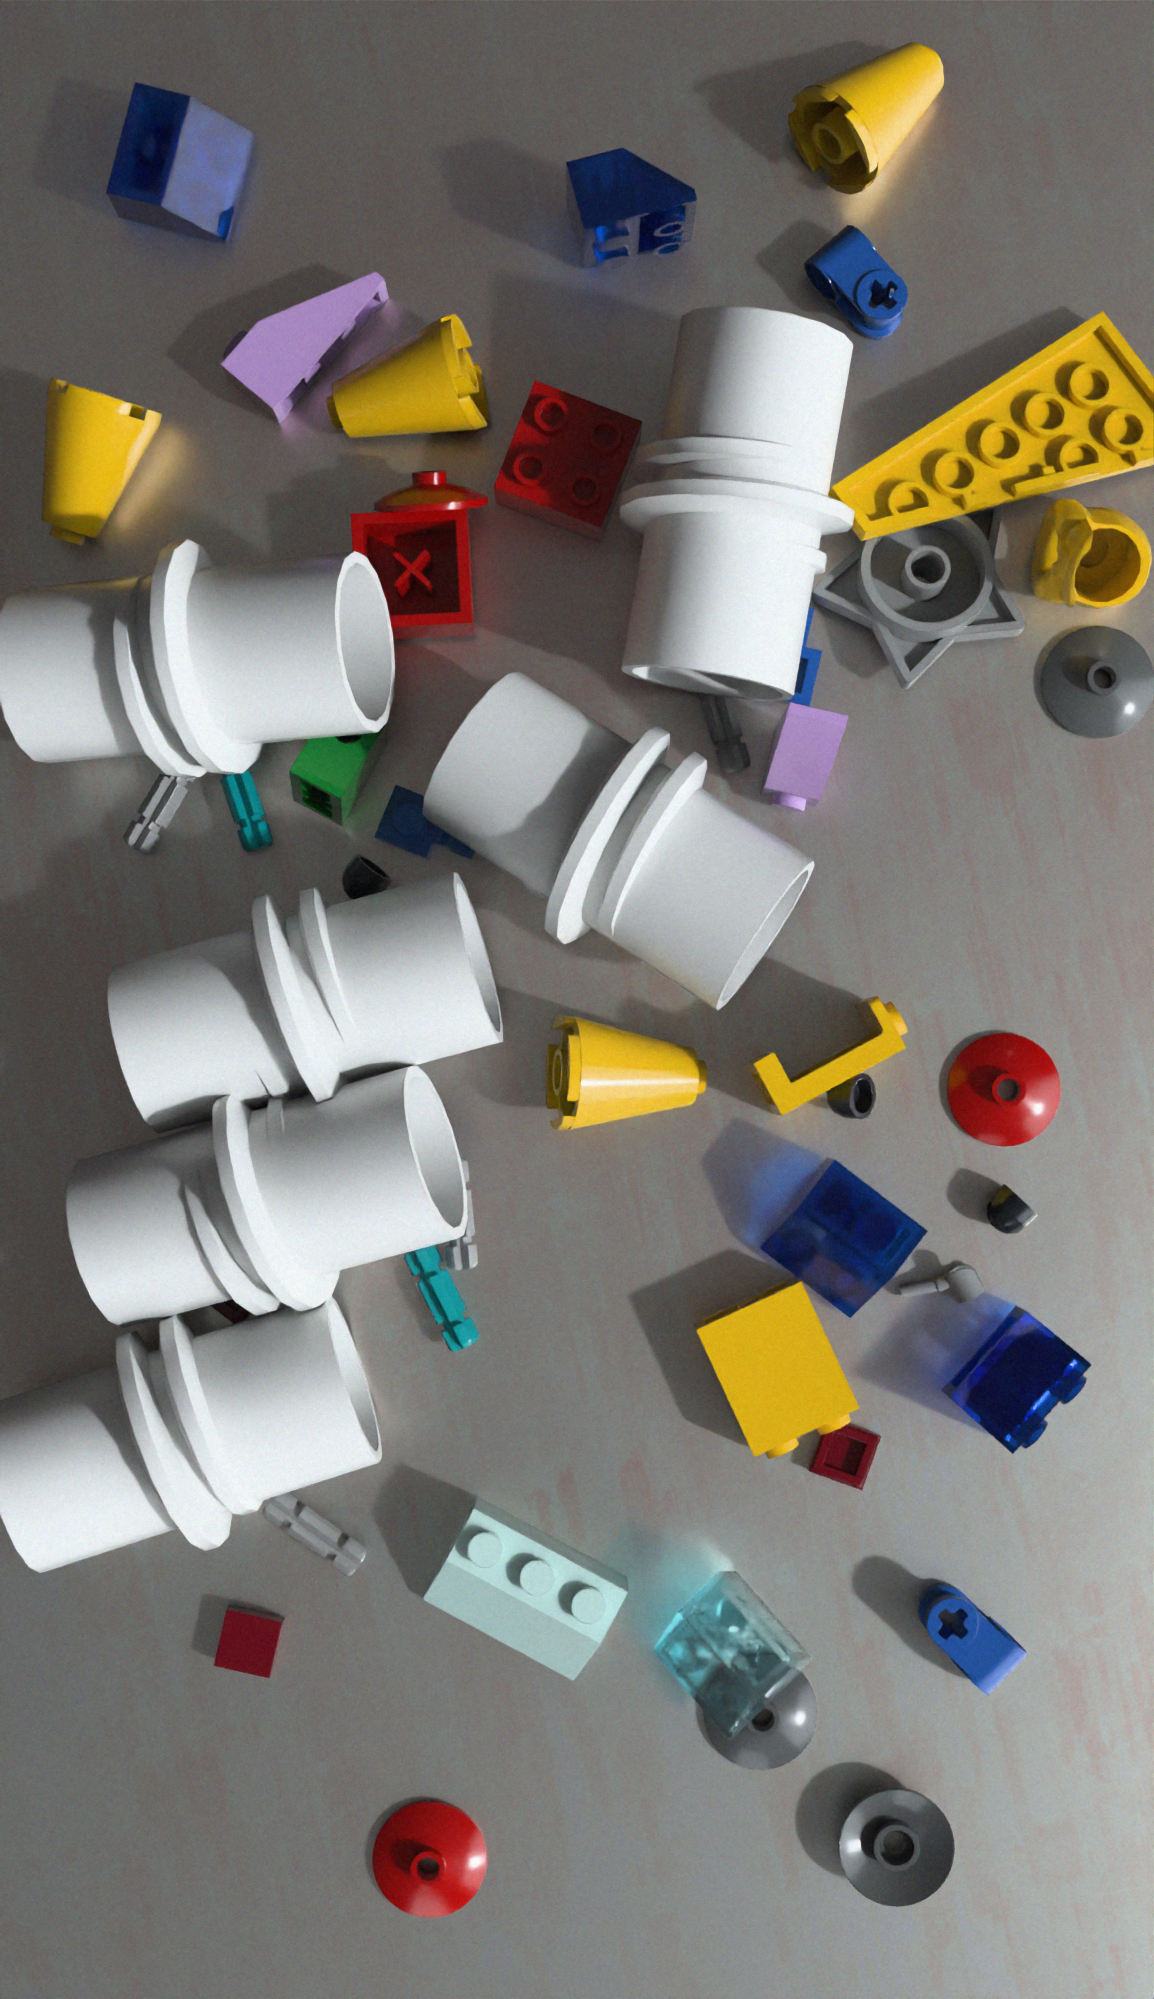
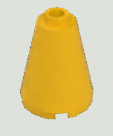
(864, 114)
(414, 387)
(89, 457)
(616, 1074)

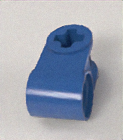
(853, 275)
(972, 1640)

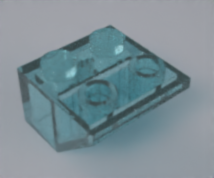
(730, 1652)

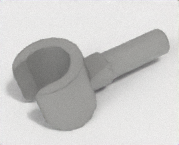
(960, 1279)

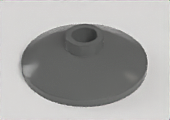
(1075, 697)
(781, 1739)
(901, 1873)

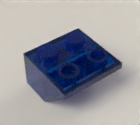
(179, 165)
(626, 209)
(842, 1238)
(1017, 1380)

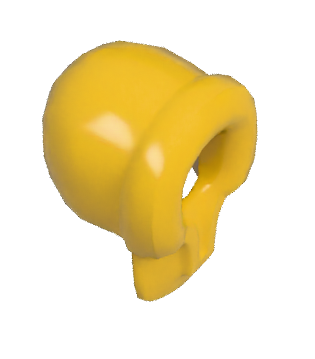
(1089, 556)

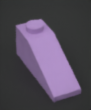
(296, 346)
(802, 756)

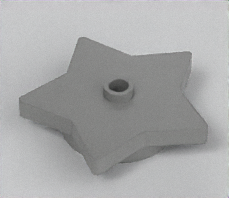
(919, 618)

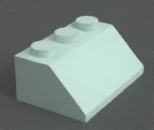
(527, 1589)

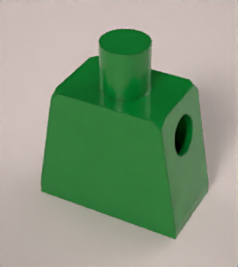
(333, 774)

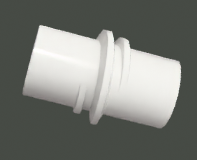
(736, 503)
(198, 660)
(616, 837)
(304, 1001)
(267, 1201)
(183, 1434)

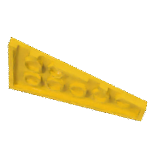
(1042, 427)

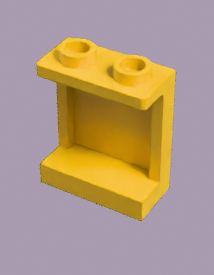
(882, 1041)
(777, 1368)

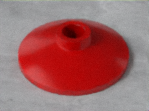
(430, 493)
(975, 1083)
(435, 1832)

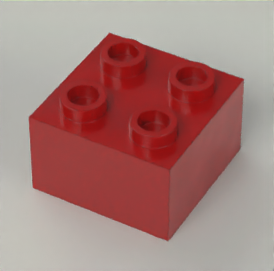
(567, 461)
(421, 568)

